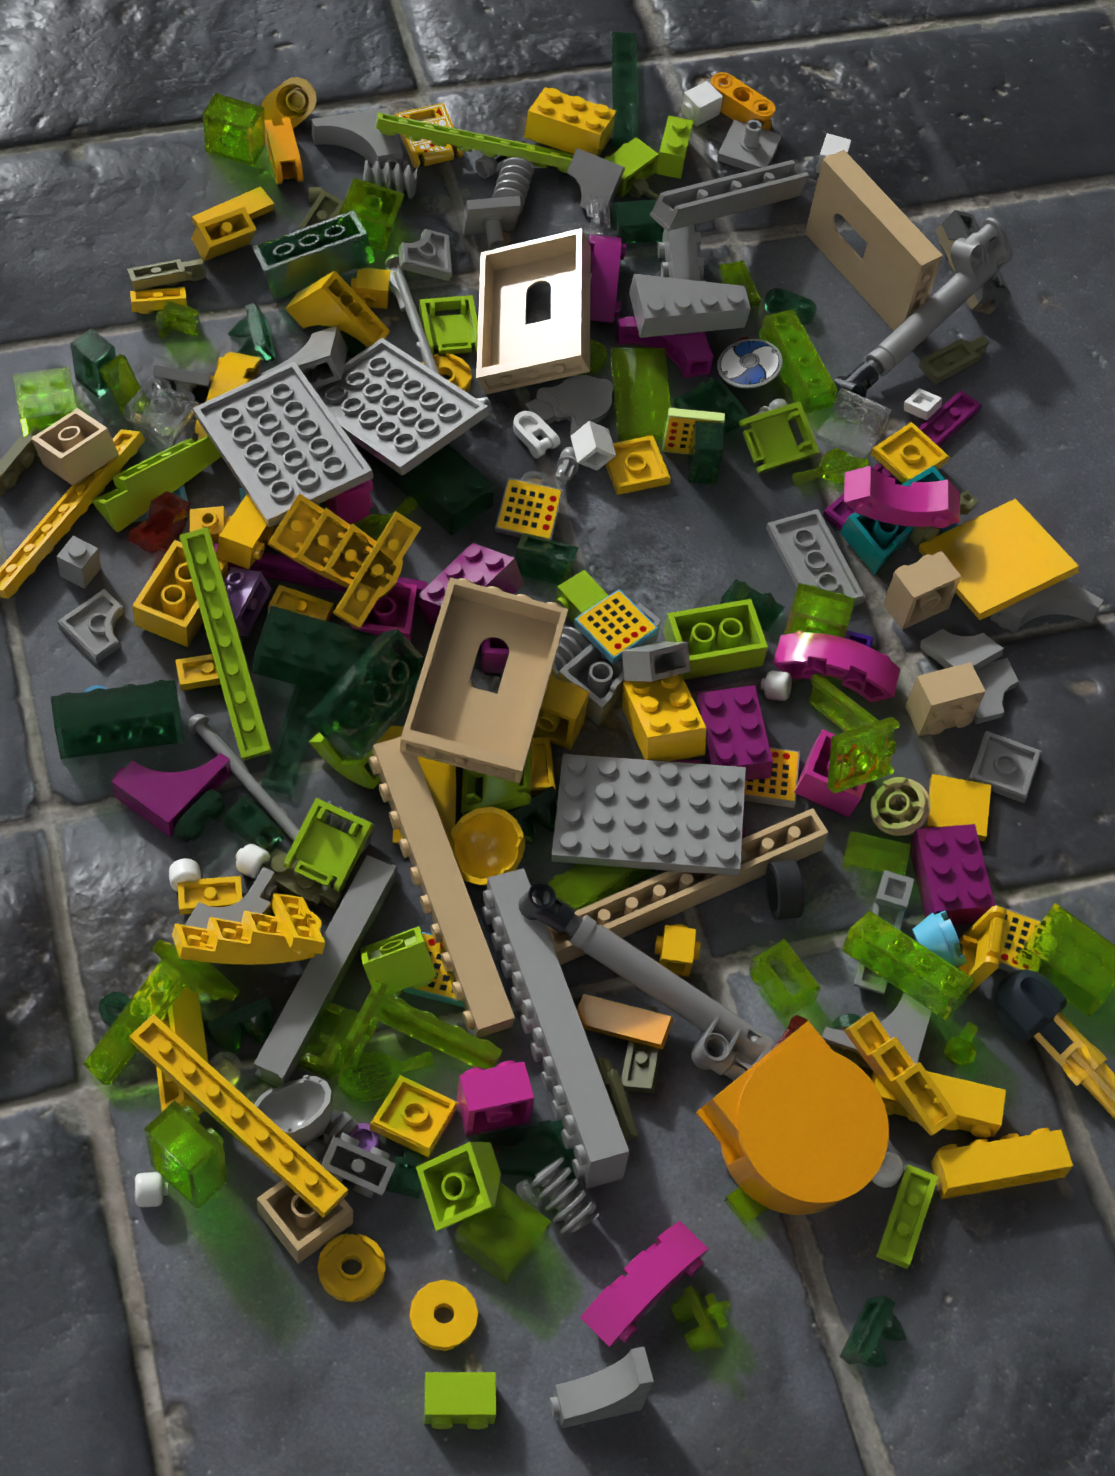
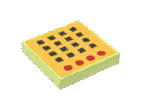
(681, 425)

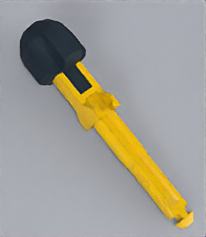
(1033, 1007)

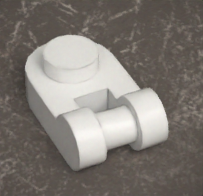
(528, 426)

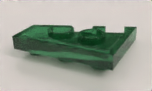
(530, 1148)

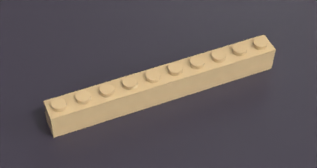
(442, 889)
(678, 891)

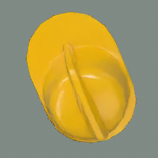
(291, 99)

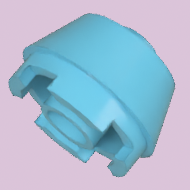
(940, 937)

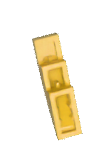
(900, 1075)

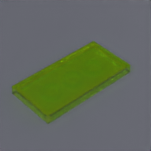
(640, 392)

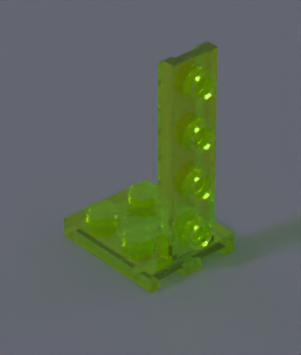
(863, 748)
(154, 998)
(415, 1023)

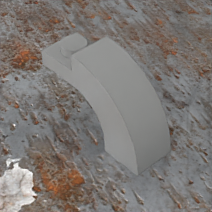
(256, 900)

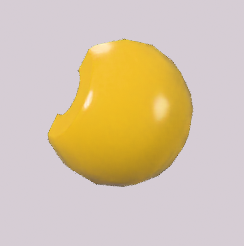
(487, 844)

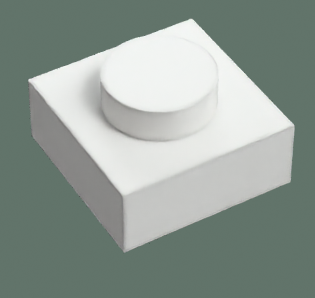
(922, 404)

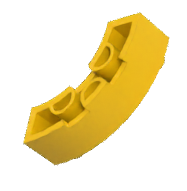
(231, 372)

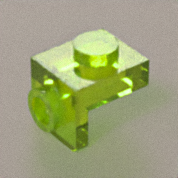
(178, 318)

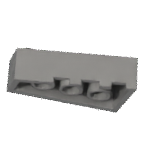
(681, 254)
(686, 306)
(600, 676)

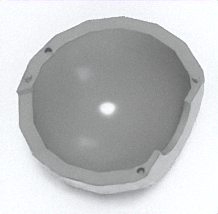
(299, 1108)

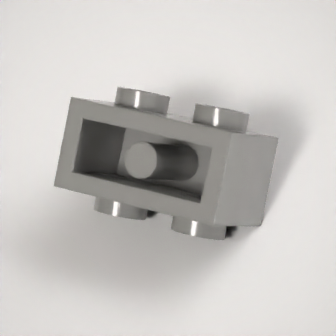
(365, 1169)

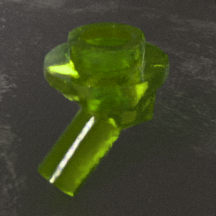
(961, 1049)

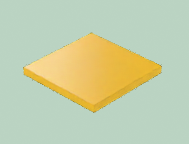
(1002, 558)

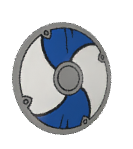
(749, 363)

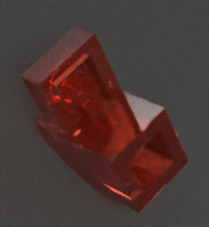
(163, 524)

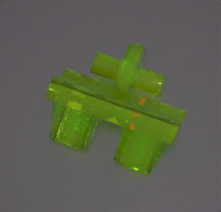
(692, 1305)

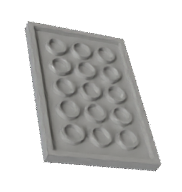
(399, 406)
(282, 442)
(649, 814)

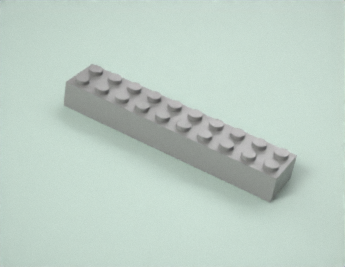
(556, 1034)

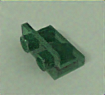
(545, 559)

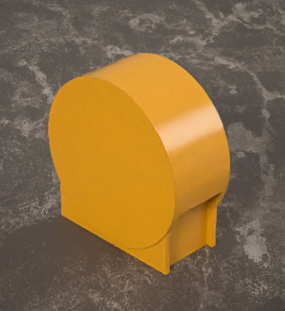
(800, 1126)

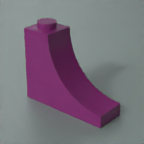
(167, 795)

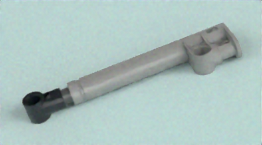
(975, 263)
(731, 1038)

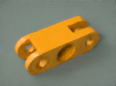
(742, 102)
(283, 151)

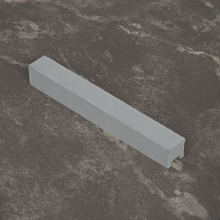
(728, 195)
(325, 972)

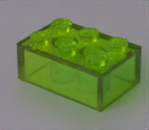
(1072, 958)
(186, 1153)

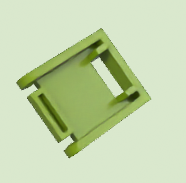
(450, 332)
(772, 438)
(496, 791)
(326, 850)

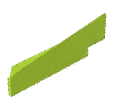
(153, 477)

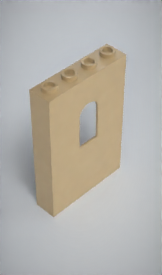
(898, 257)
(542, 351)
(470, 724)

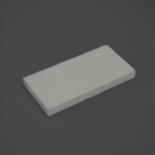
(813, 554)

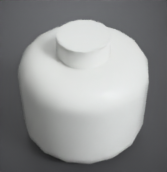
(777, 685)
(251, 859)
(182, 871)
(890, 1171)
(150, 1189)

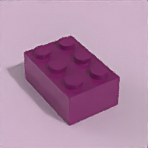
(478, 565)
(735, 730)
(951, 872)

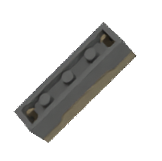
(995, 289)

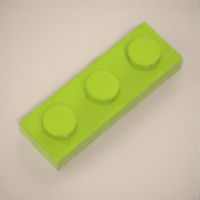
(907, 1216)

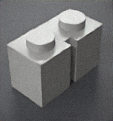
(656, 661)

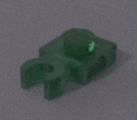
(405, 1175)

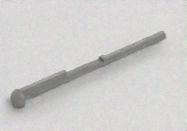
(407, 303)
(199, 724)

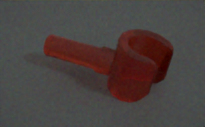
(795, 1023)

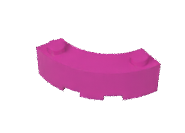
(917, 505)
(856, 664)
(647, 1280)

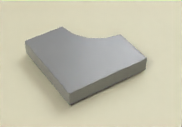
(595, 175)
(428, 255)
(92, 625)
(956, 650)
(996, 679)

